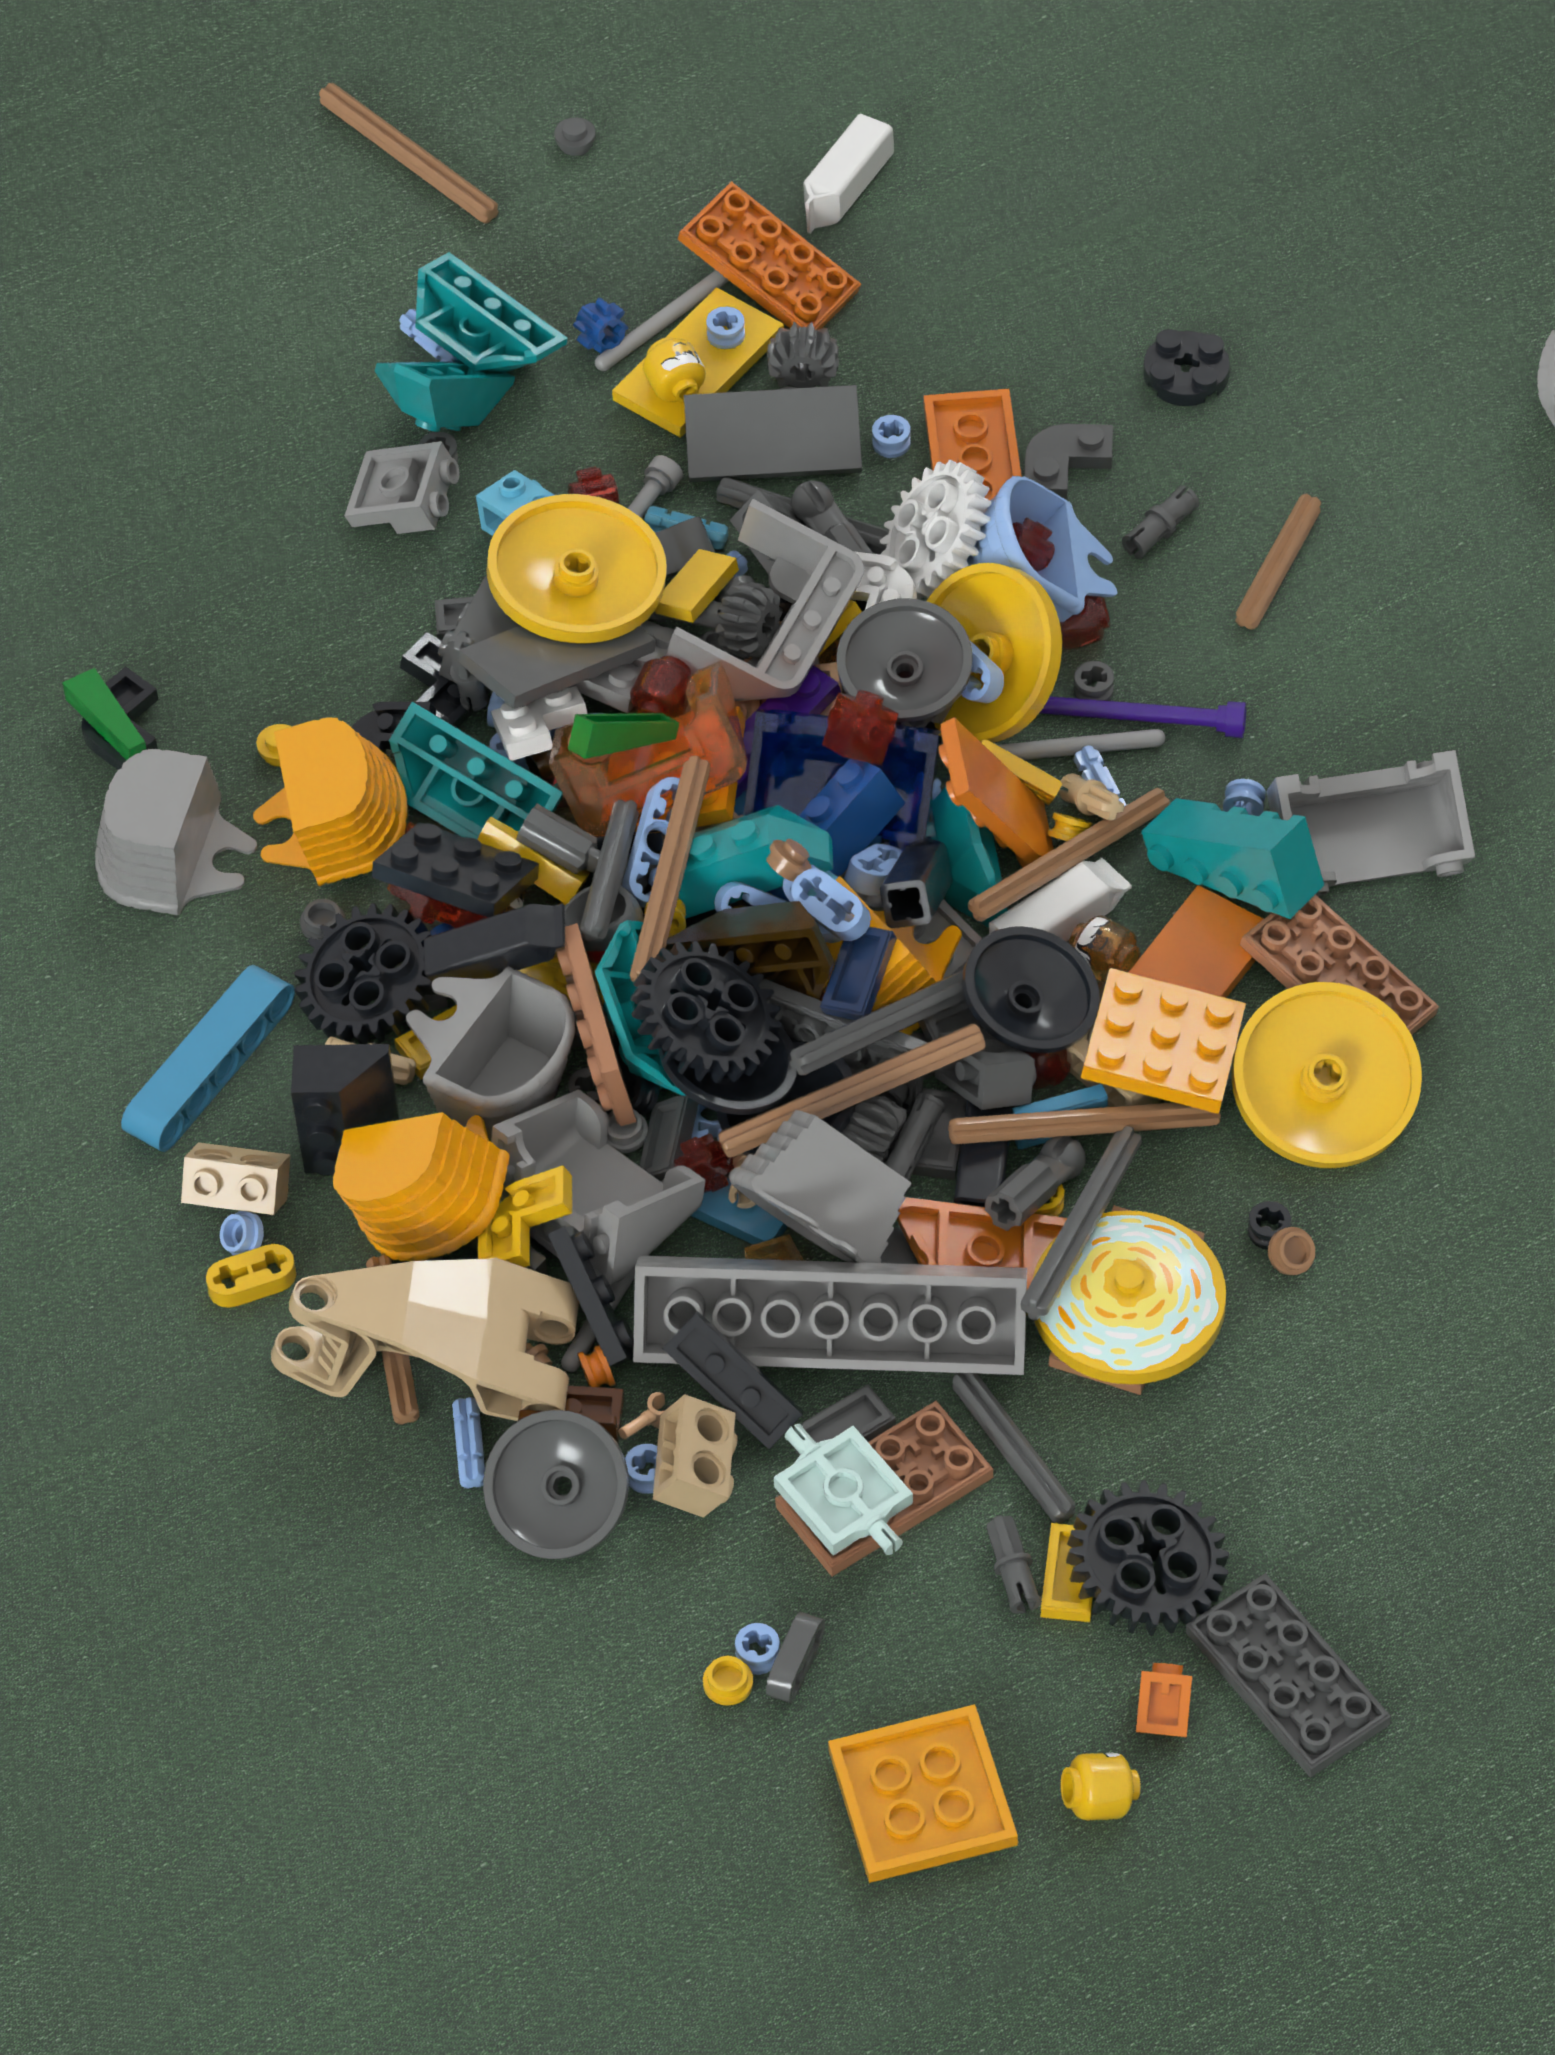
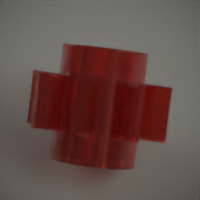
(595, 484)
(1034, 544)
(707, 1160)

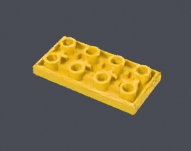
(722, 366)

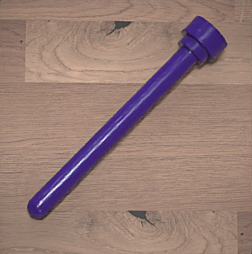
(1227, 718)

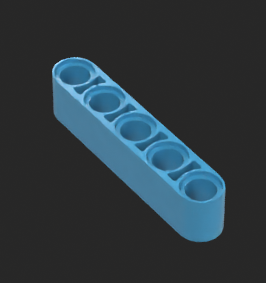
(208, 1058)

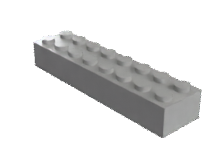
(838, 1313)

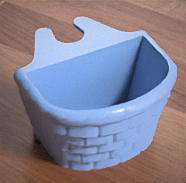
(1068, 574)

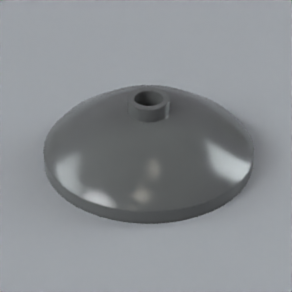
(908, 638)
(525, 1477)

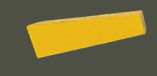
(551, 876)

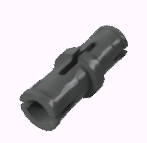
(1160, 522)

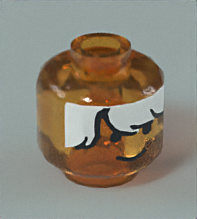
(1105, 946)

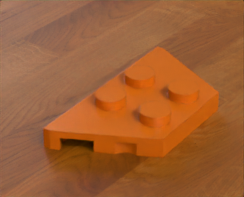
(966, 1236)

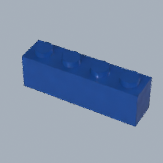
(852, 810)

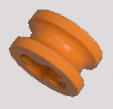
(596, 1368)

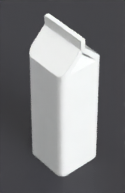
(846, 171)
(1068, 900)

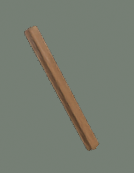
(408, 153)
(1067, 855)
(672, 862)
(856, 1088)
(1077, 1122)

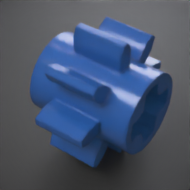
(600, 325)

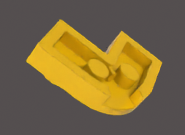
(528, 1204)

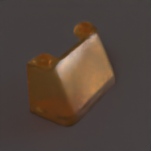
(706, 732)

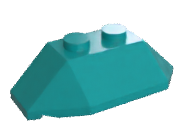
(479, 319)
(443, 392)
(461, 778)
(969, 851)
(739, 854)
(616, 989)

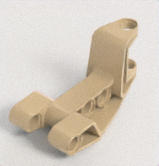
(448, 1312)

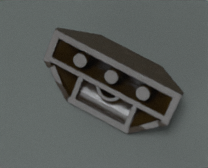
(775, 940)

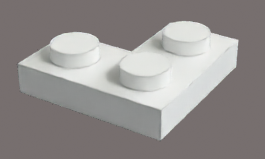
(527, 728)

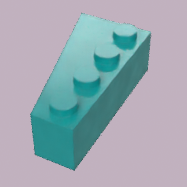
(1237, 853)

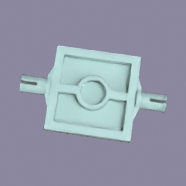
(843, 1490)

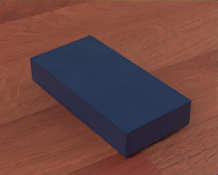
(858, 974)

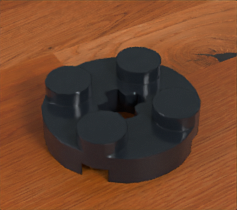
(1192, 348)

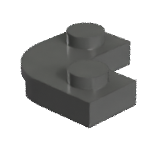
(1067, 447)

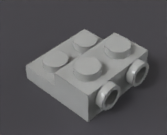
(403, 487)

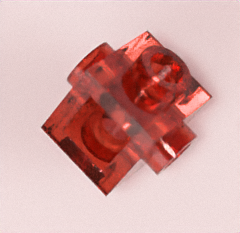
(860, 727)

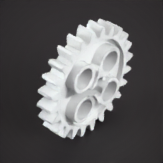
(937, 524)

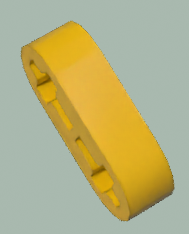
(251, 1275)

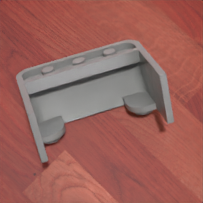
(808, 573)

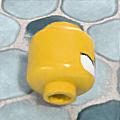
(673, 369)
(1099, 1786)

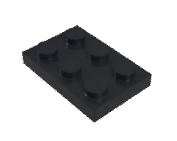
(455, 870)

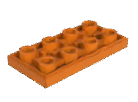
(768, 260)
(994, 794)
(1201, 945)

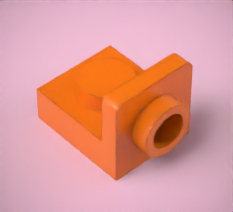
(1164, 1701)

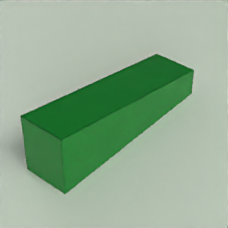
(99, 707)
(611, 733)

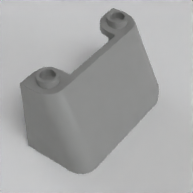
(1382, 820)
(612, 1197)

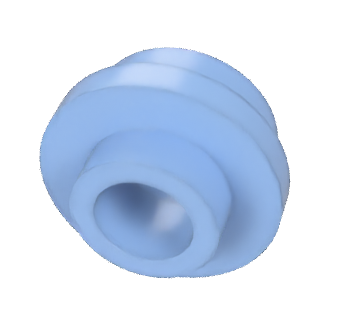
(241, 1232)

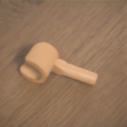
(648, 1417)

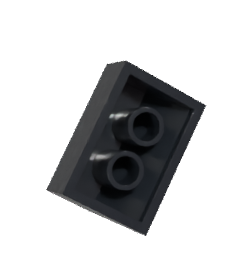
(339, 1091)

